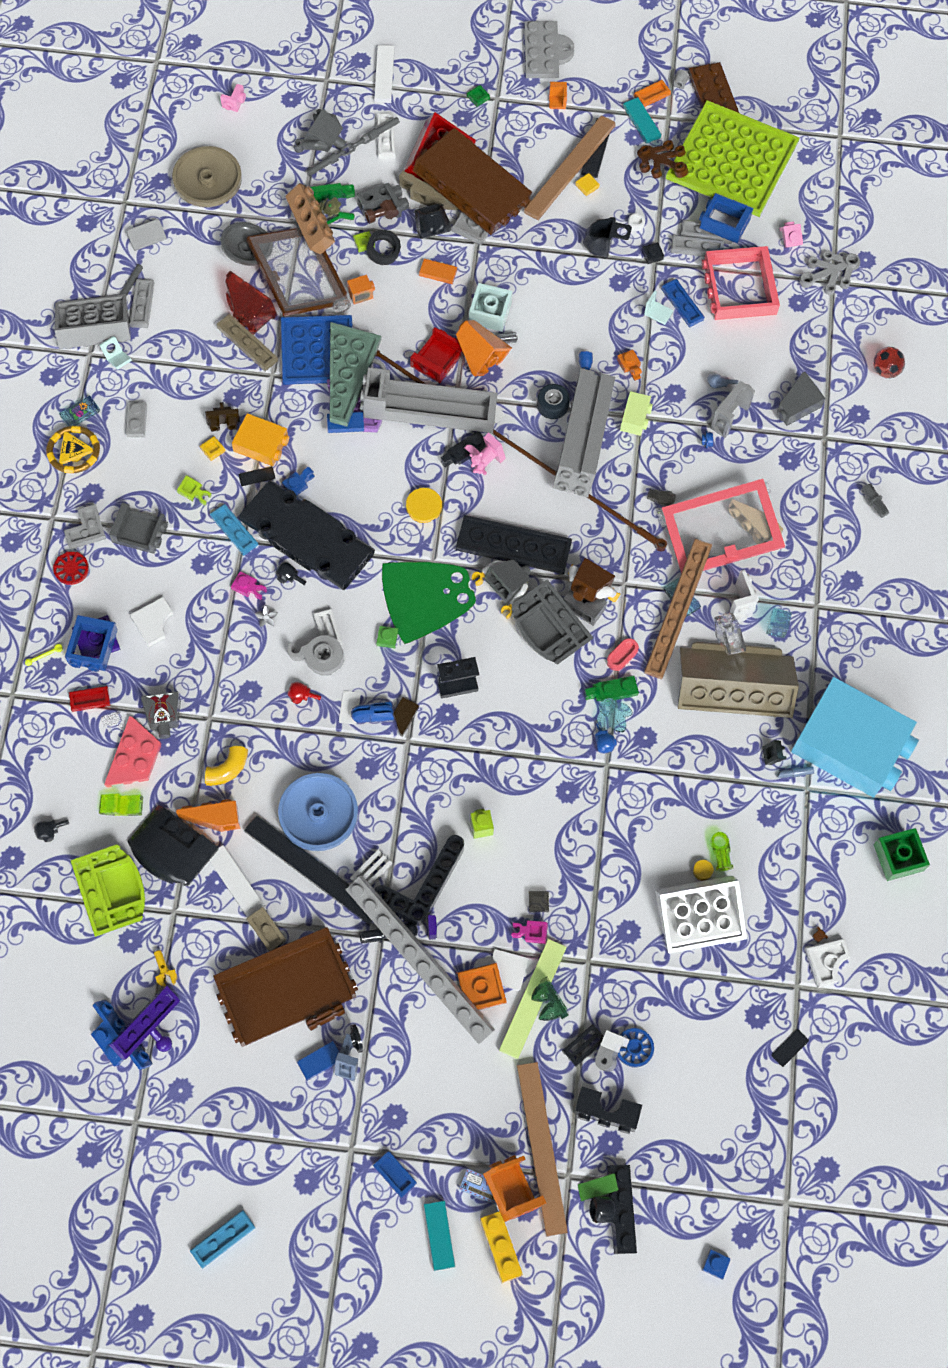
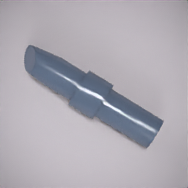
(796, 772)

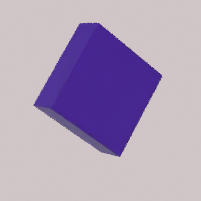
(432, 926)

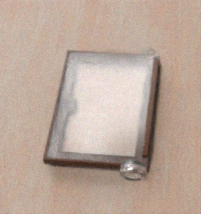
(297, 275)

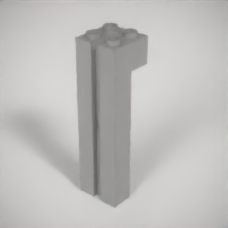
(426, 403)
(584, 433)

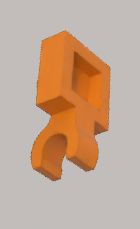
(631, 363)

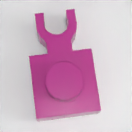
(246, 584)
(534, 931)

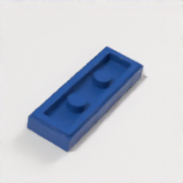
(682, 303)

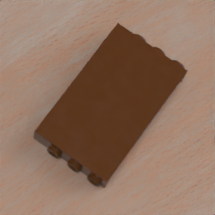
(472, 181)
(284, 987)

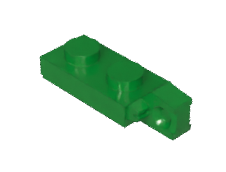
(333, 190)
(613, 689)

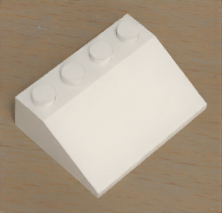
(701, 914)

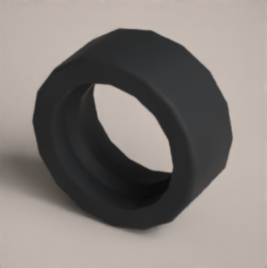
(387, 236)

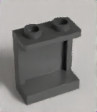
(138, 529)

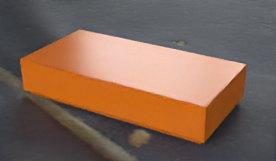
(653, 93)
(438, 271)

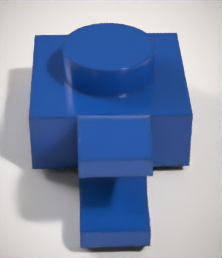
(298, 483)

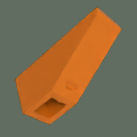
(217, 816)

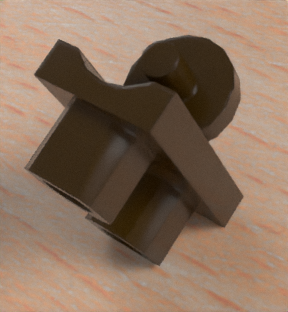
(222, 415)

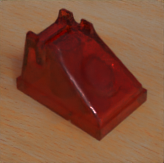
(248, 304)

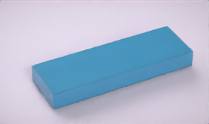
(234, 529)
(222, 1239)

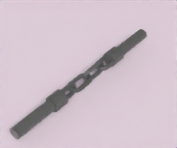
(373, 134)

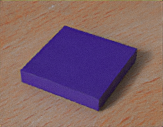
(91, 643)

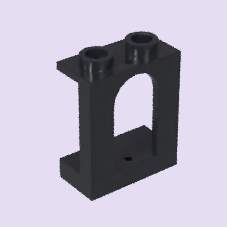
(459, 679)

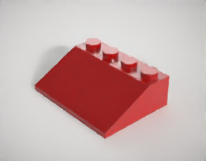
(432, 130)

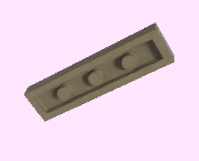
(247, 342)

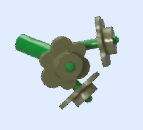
(332, 207)

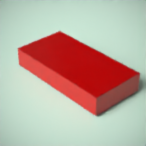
(89, 698)

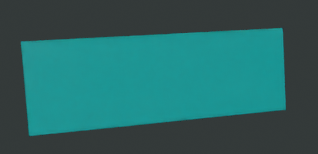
(642, 120)
(439, 1235)

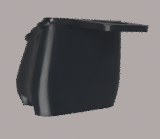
(431, 221)
(600, 236)

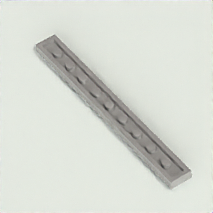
(420, 959)

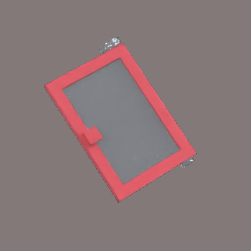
(733, 520)

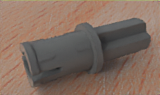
(875, 500)

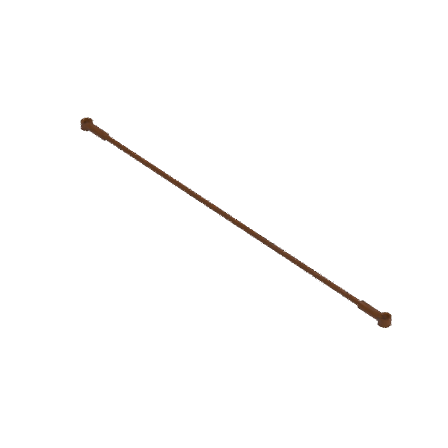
(642, 532)

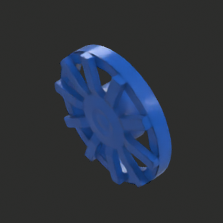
(635, 1048)

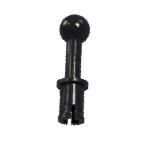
(377, 935)

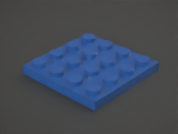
(308, 348)

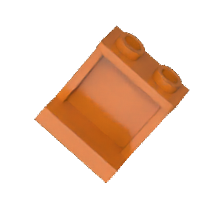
(511, 1189)

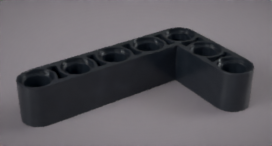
(428, 886)

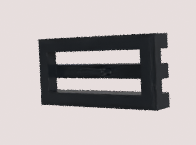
(571, 1056)

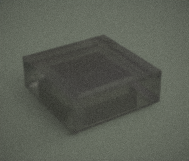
(538, 901)

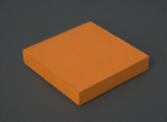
(483, 986)

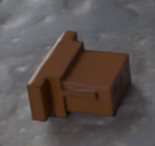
(819, 935)

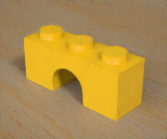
(501, 1247)

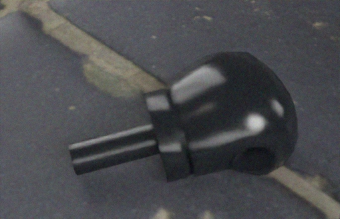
(286, 572)
(46, 829)

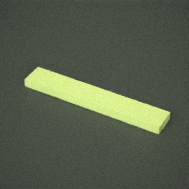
(528, 1009)

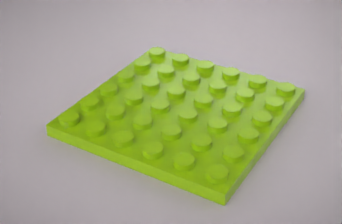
(734, 157)

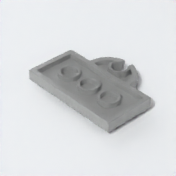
(545, 49)

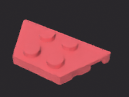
(134, 755)

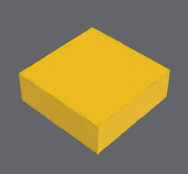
(587, 184)
(212, 448)

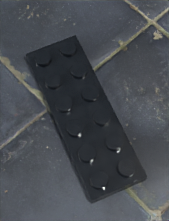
(513, 543)

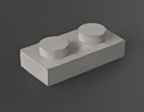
(136, 419)

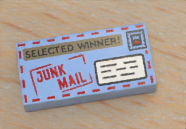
(476, 1185)

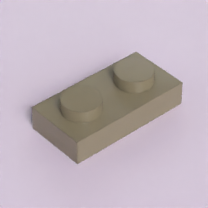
(266, 929)

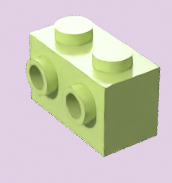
(635, 413)

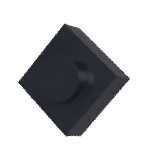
(652, 253)

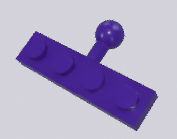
(145, 1024)

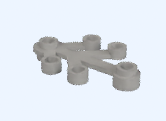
(831, 269)

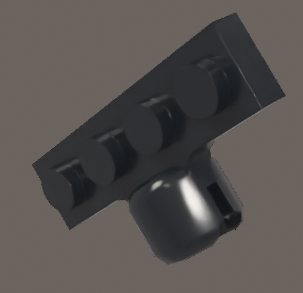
(618, 1211)

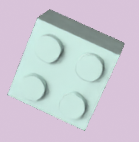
(490, 306)

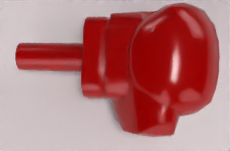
(299, 692)

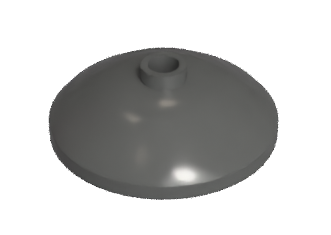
(235, 245)

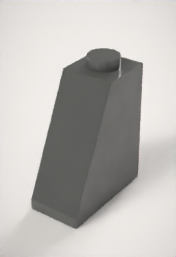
(800, 400)

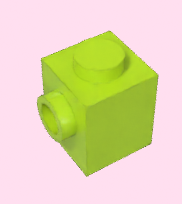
(481, 823)

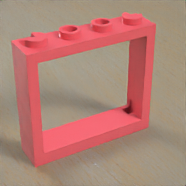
(740, 256)

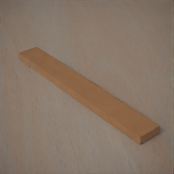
(569, 168)
(678, 609)
(542, 1149)

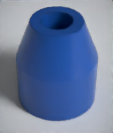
(586, 360)

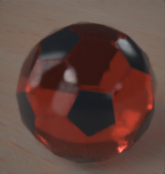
(889, 362)

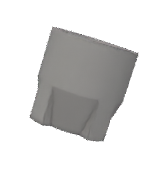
(680, 79)

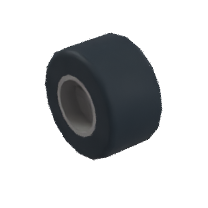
(553, 401)

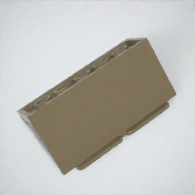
(739, 683)

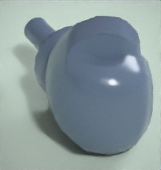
(717, 381)

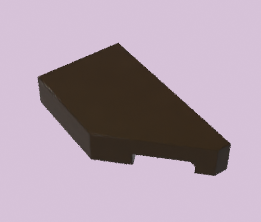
(404, 714)

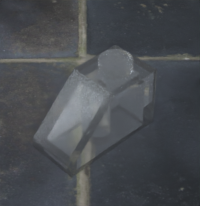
(729, 633)

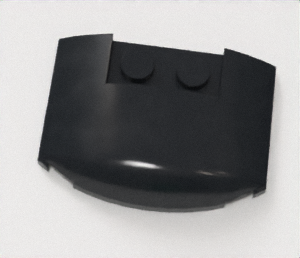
(170, 848)

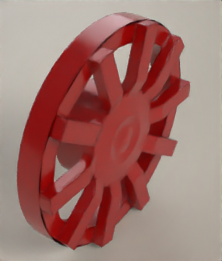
(71, 568)

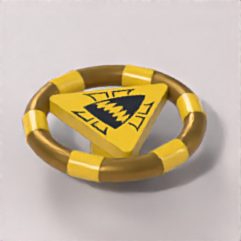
(73, 449)

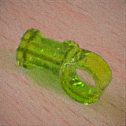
(722, 853)

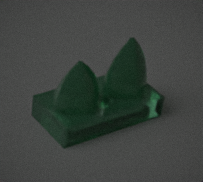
(556, 1007)

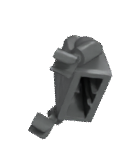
(322, 133)

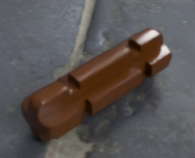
(325, 1017)

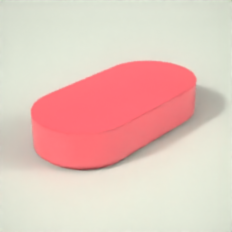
(622, 654)

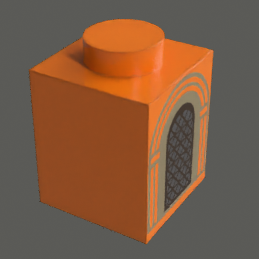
(360, 289)

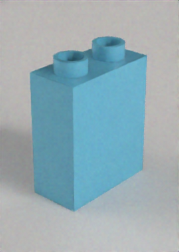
(856, 738)

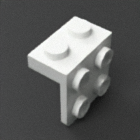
(744, 607)

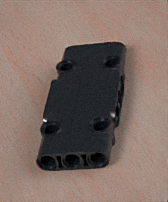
(307, 534)

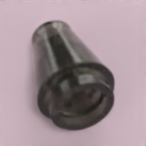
(661, 497)

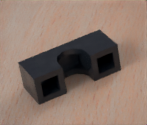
(589, 1107)

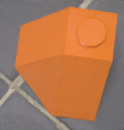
(481, 347)

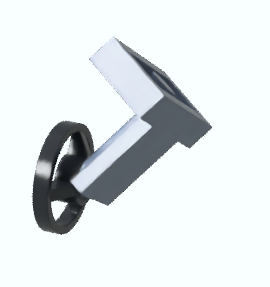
(346, 1065)

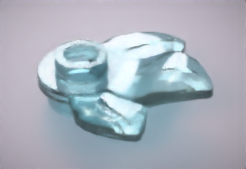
(615, 717)

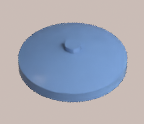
(318, 812)

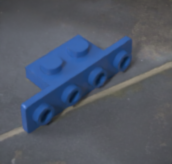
(109, 1030)

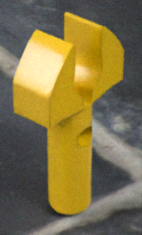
(164, 970)

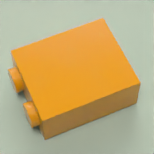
(260, 440)

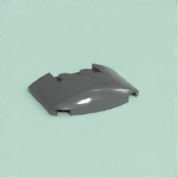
(549, 623)

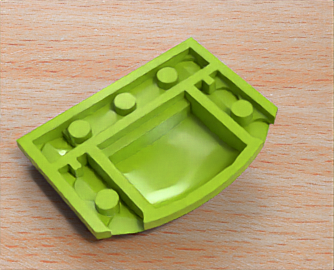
(110, 889)

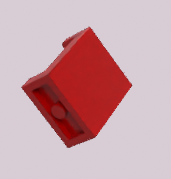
(437, 355)

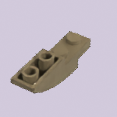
(422, 192)

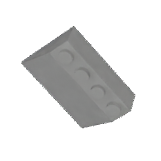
(91, 321)

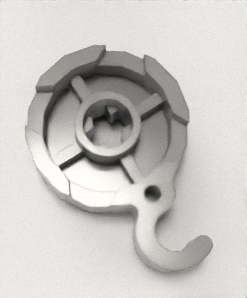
(313, 651)

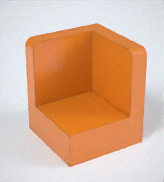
(558, 95)

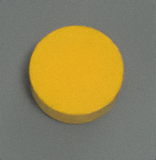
(703, 870)

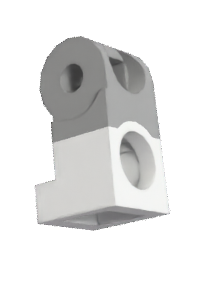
(609, 1050)

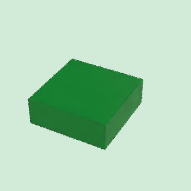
(478, 95)

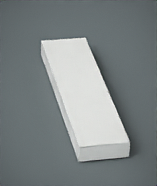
(384, 74)
(236, 882)

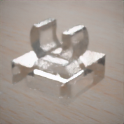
(112, 718)

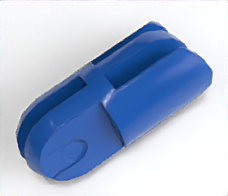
(373, 712)

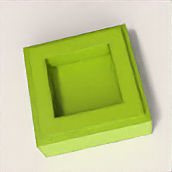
(361, 241)

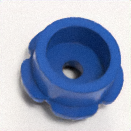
(707, 439)

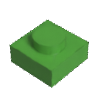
(387, 637)

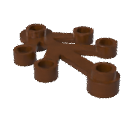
(648, 152)

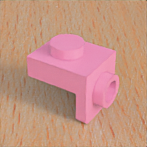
(235, 100)
(792, 234)

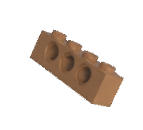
(310, 218)

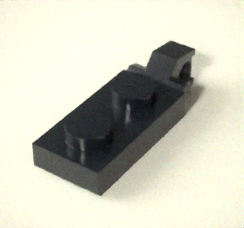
(458, 454)

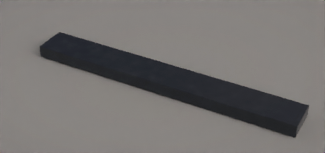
(305, 865)

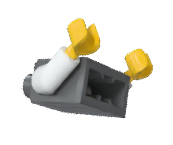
(506, 579)

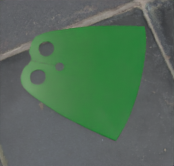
(417, 596)

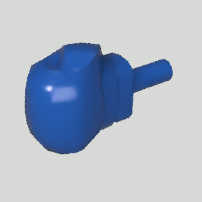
(605, 741)

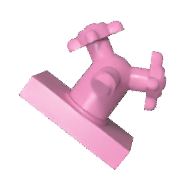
(482, 459)

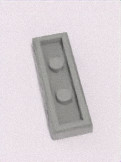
(692, 229)
(694, 246)
(142, 303)

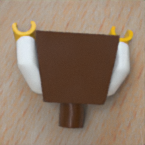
(592, 582)

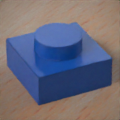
(716, 1264)

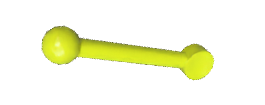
(58, 648)

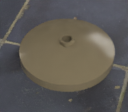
(207, 176)

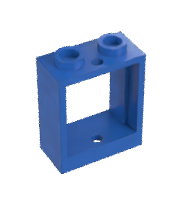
(731, 208)
(97, 626)

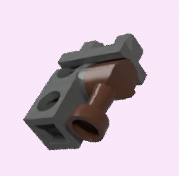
(385, 198)

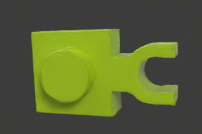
(190, 489)

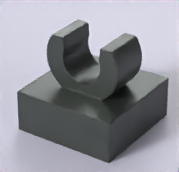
(773, 752)

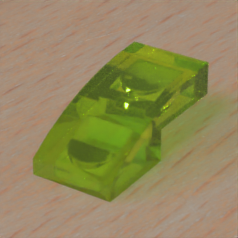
(121, 805)

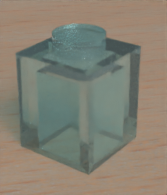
(778, 623)

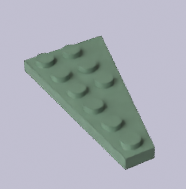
(350, 357)

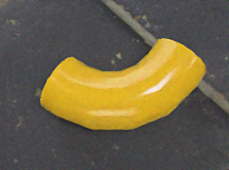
(229, 769)

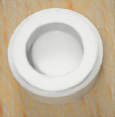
(636, 221)

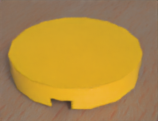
(424, 505)

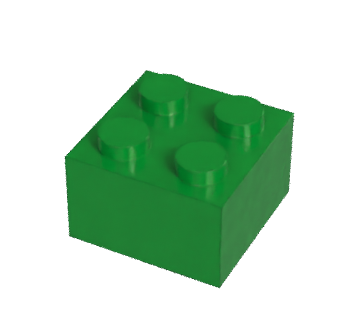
(901, 854)

